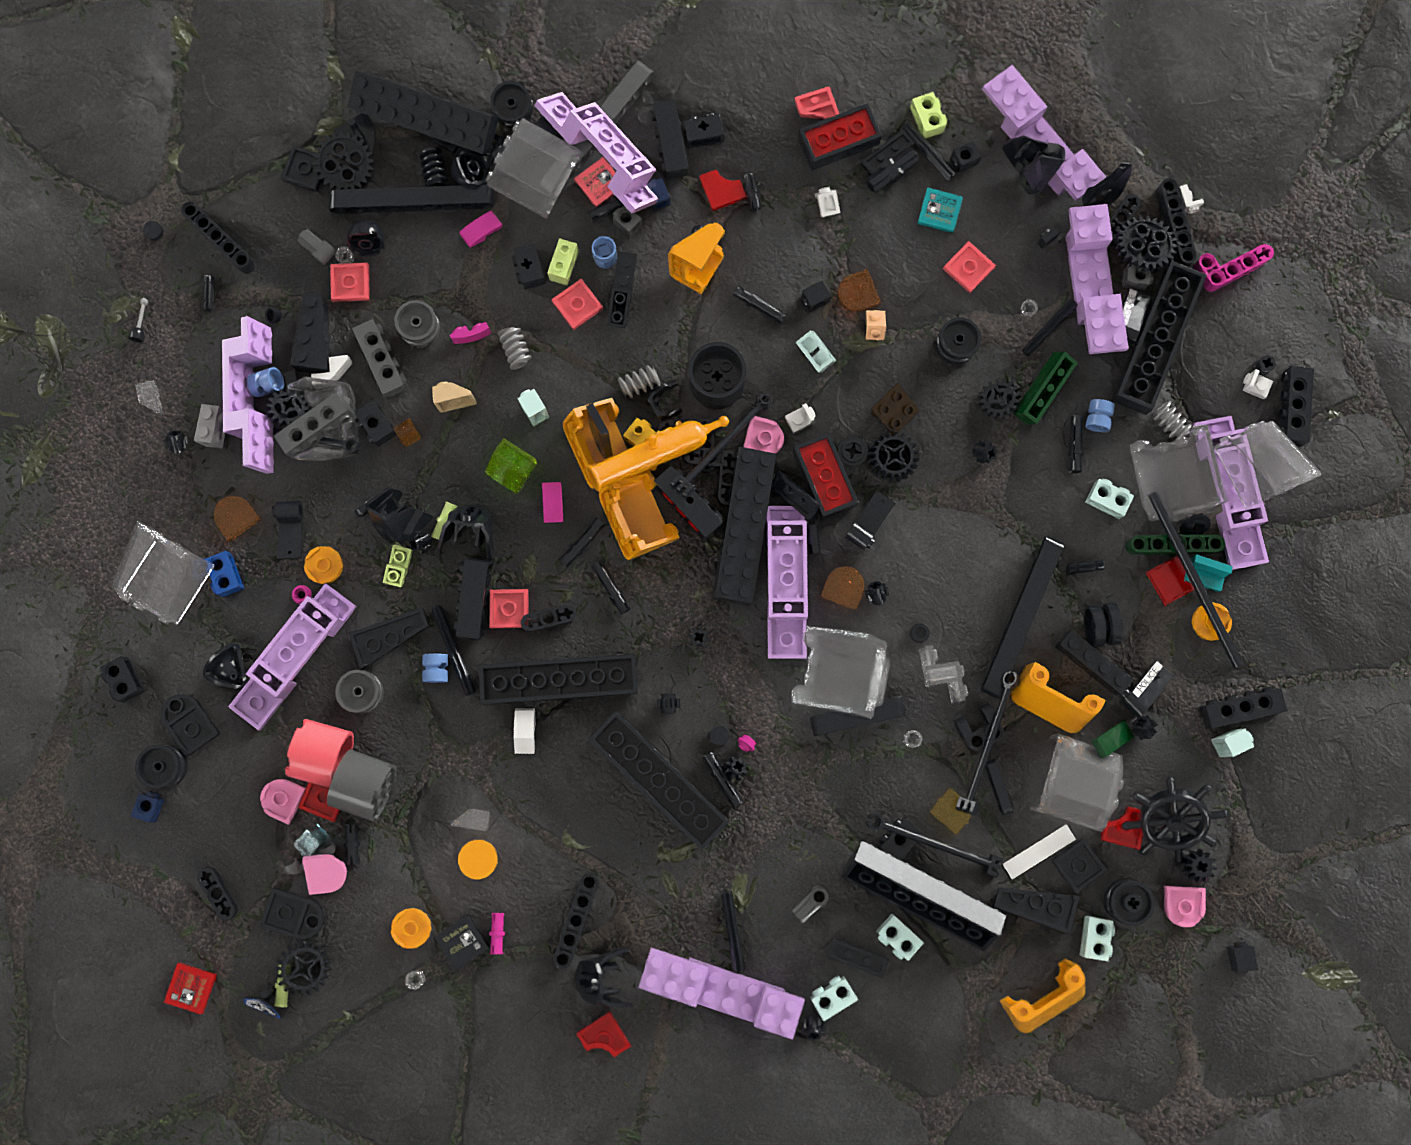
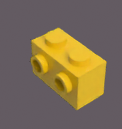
(638, 432)

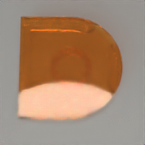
(858, 292)
(234, 516)
(844, 587)

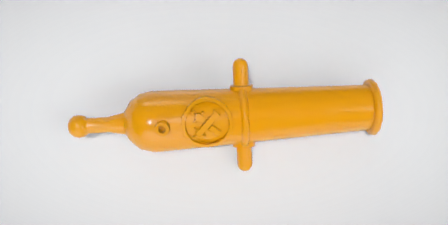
(653, 451)

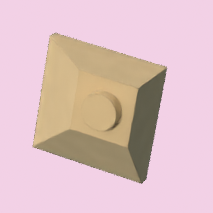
(451, 397)

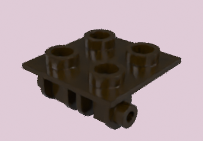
(895, 409)

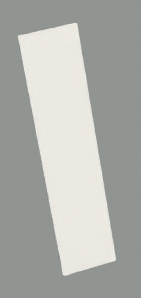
(1039, 851)

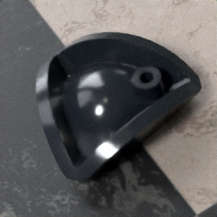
(226, 667)

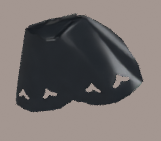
(1115, 182)

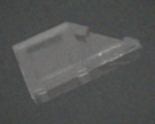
(149, 396)
(473, 819)

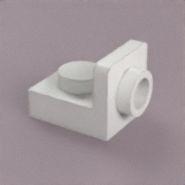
(827, 202)
(1189, 205)
(1257, 385)
(800, 418)

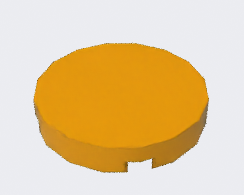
(323, 565)
(1203, 626)
(477, 859)
(411, 928)

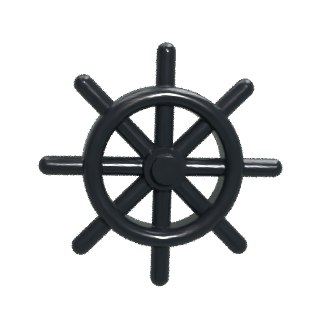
(1175, 819)

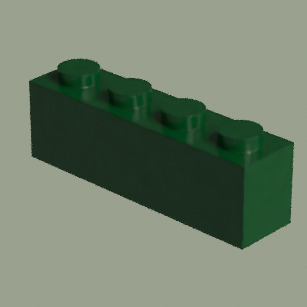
(1045, 387)

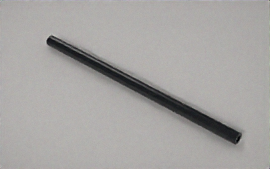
(1195, 579)

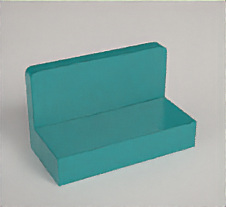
(1210, 572)

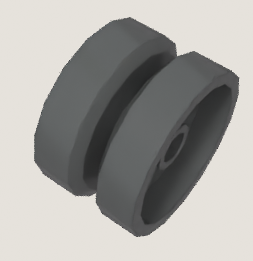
(417, 323)
(348, 689)

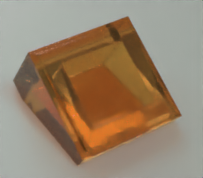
(407, 432)

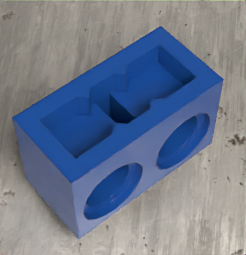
(228, 571)

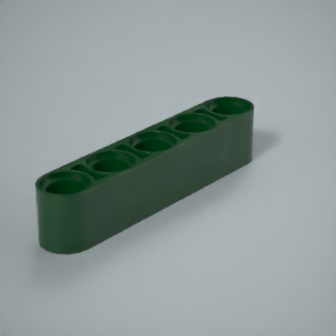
(1166, 547)

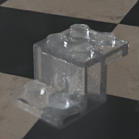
(943, 674)

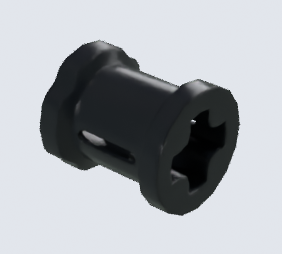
(1264, 365)

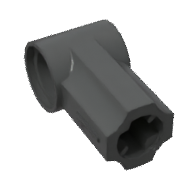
(319, 249)
(809, 905)

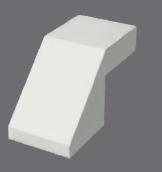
(338, 366)
(524, 730)

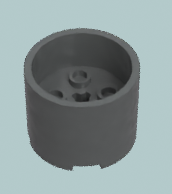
(361, 785)

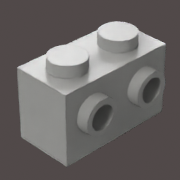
(210, 426)

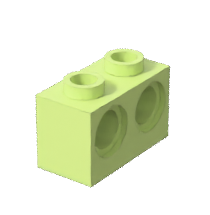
(924, 116)
(563, 261)

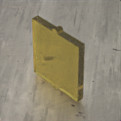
(947, 814)

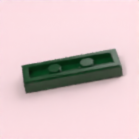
(1112, 739)

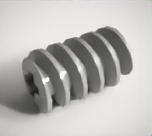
(513, 347)
(639, 381)
(1171, 421)

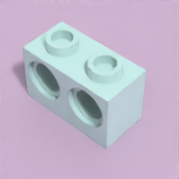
(816, 351)
(533, 407)
(1108, 502)
(1233, 742)
(902, 934)
(1091, 937)
(836, 1002)

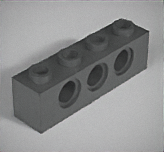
(365, 334)
(304, 425)

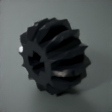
(1191, 865)

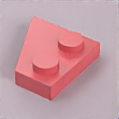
(817, 104)

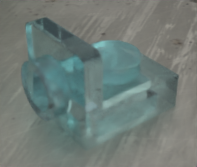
(311, 840)

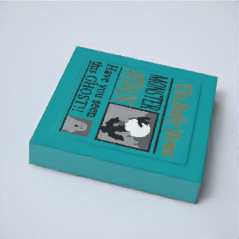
(940, 210)

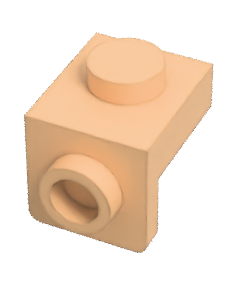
(875, 325)

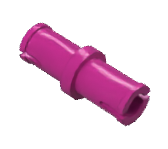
(497, 933)

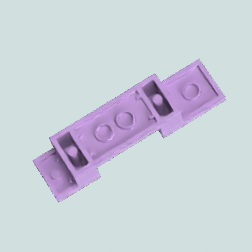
(1024, 115)
(594, 125)
(1091, 279)
(239, 418)
(1237, 524)
(786, 583)
(288, 652)
(722, 990)

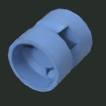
(604, 252)
(265, 382)
(1100, 413)
(435, 668)

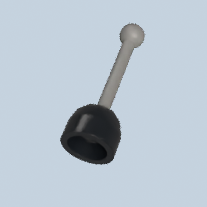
(136, 334)

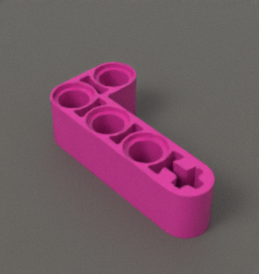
(1237, 266)

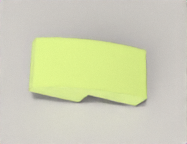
(398, 566)

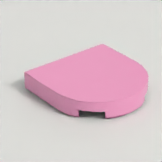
(764, 435)
(281, 799)
(324, 873)
(1184, 905)

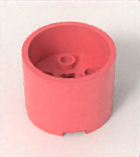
(317, 752)

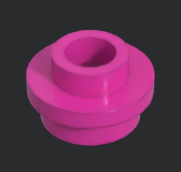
(296, 592)
(746, 743)

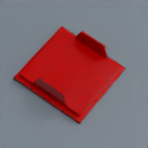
(1169, 580)

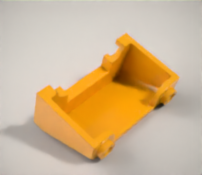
(697, 257)
(580, 437)
(636, 515)
(1051, 705)
(1071, 990)

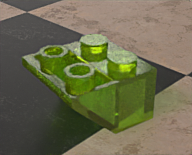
(510, 465)

